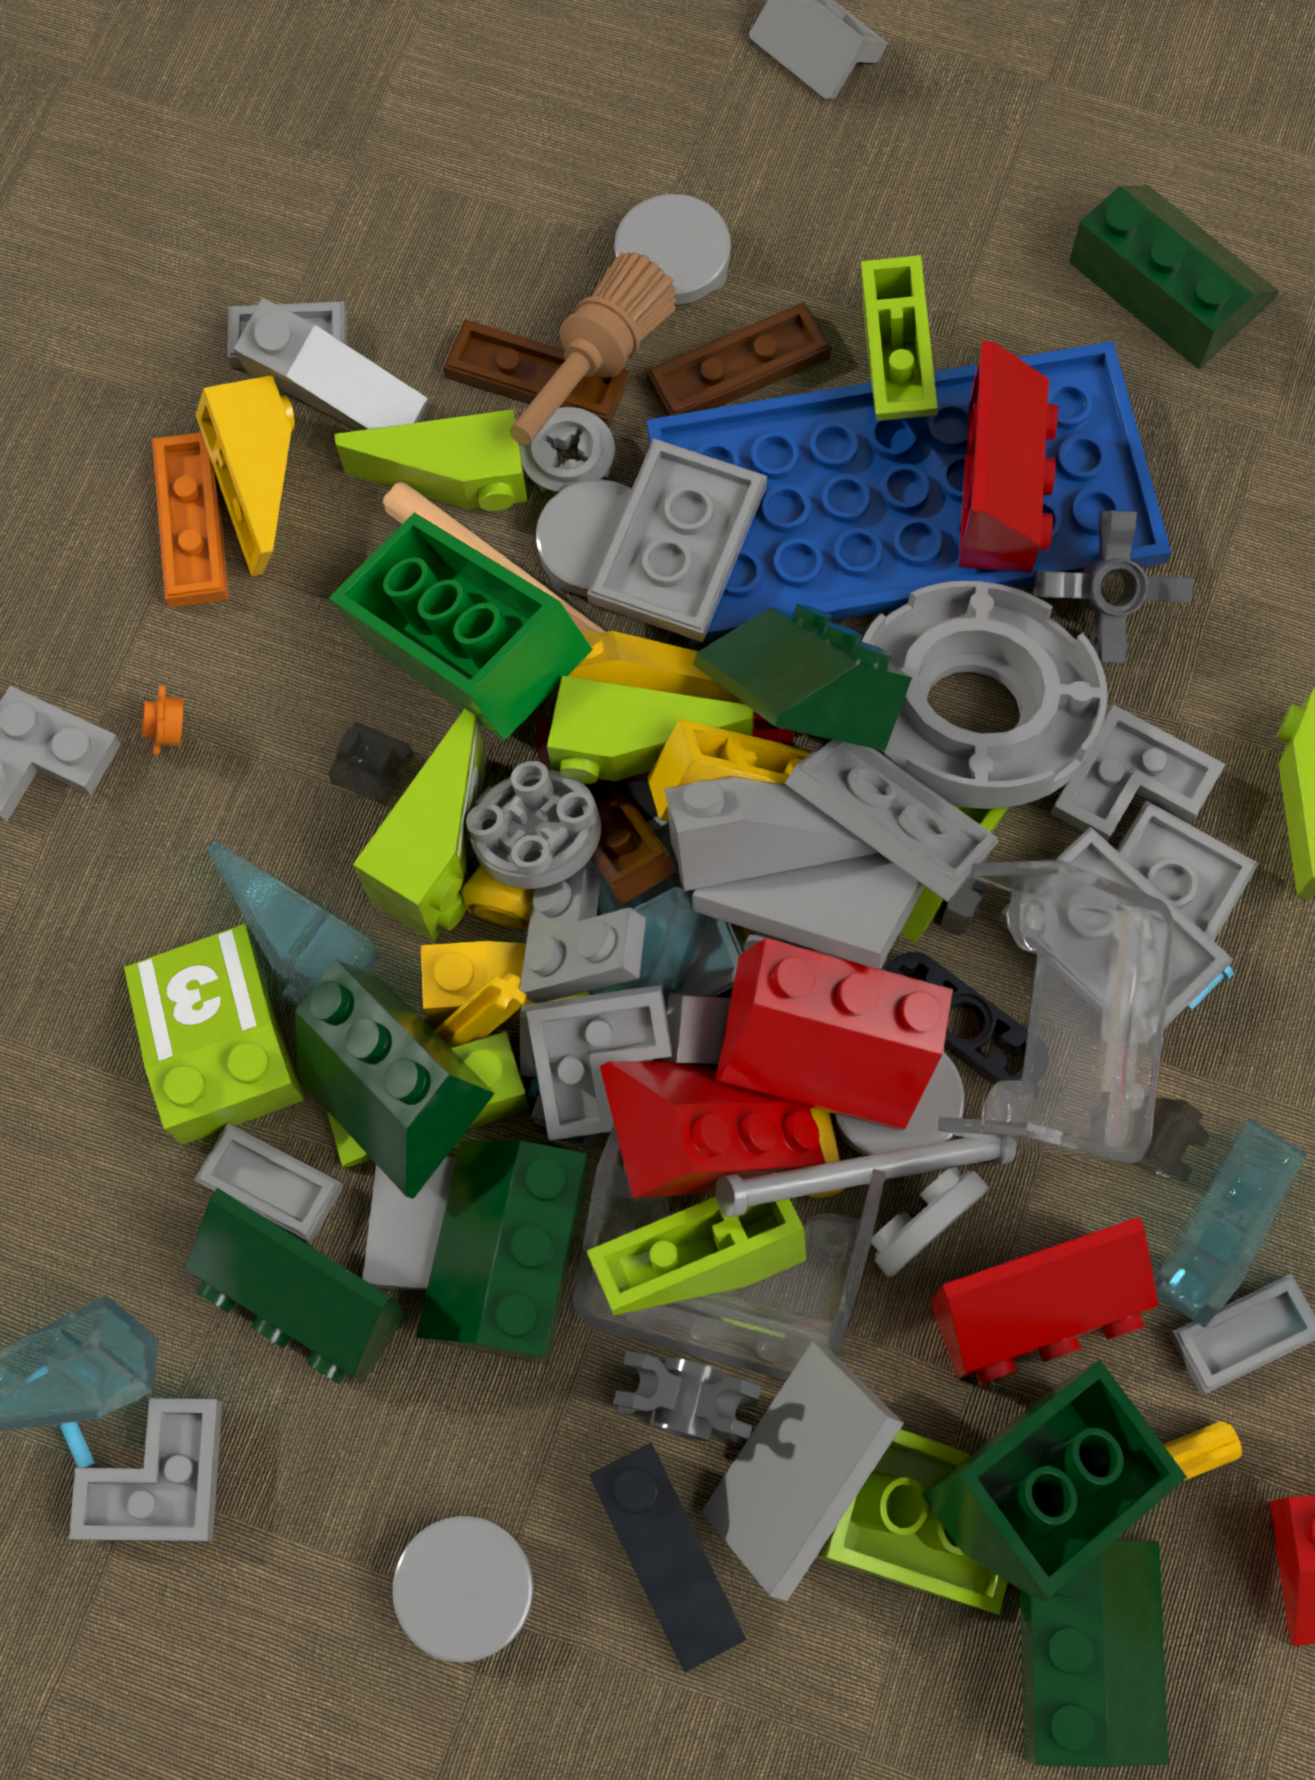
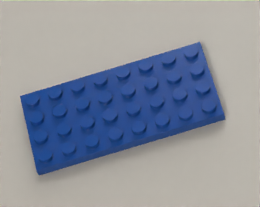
(875, 506)

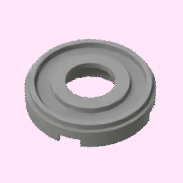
(1017, 643)

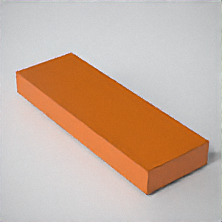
(189, 521)

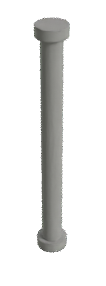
(737, 1194)

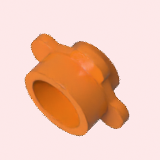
(163, 720)

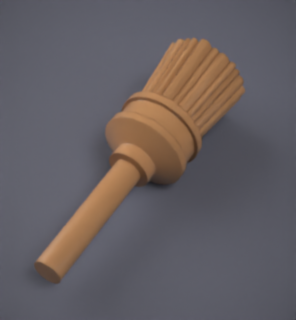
(602, 334)

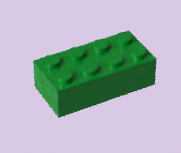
(461, 624)

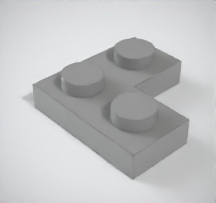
(48, 741)
(1134, 760)
(572, 947)
(581, 1034)
(171, 1494)

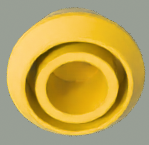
(497, 901)

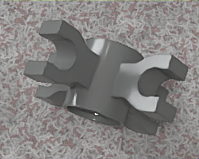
(1116, 536)
(687, 1398)

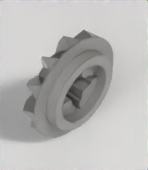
(561, 431)

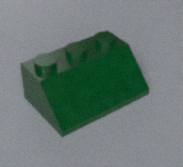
(1168, 272)
(809, 676)
(384, 1075)
(505, 1248)
(291, 1290)
(1056, 1484)
(1097, 1664)

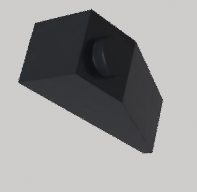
(667, 1557)

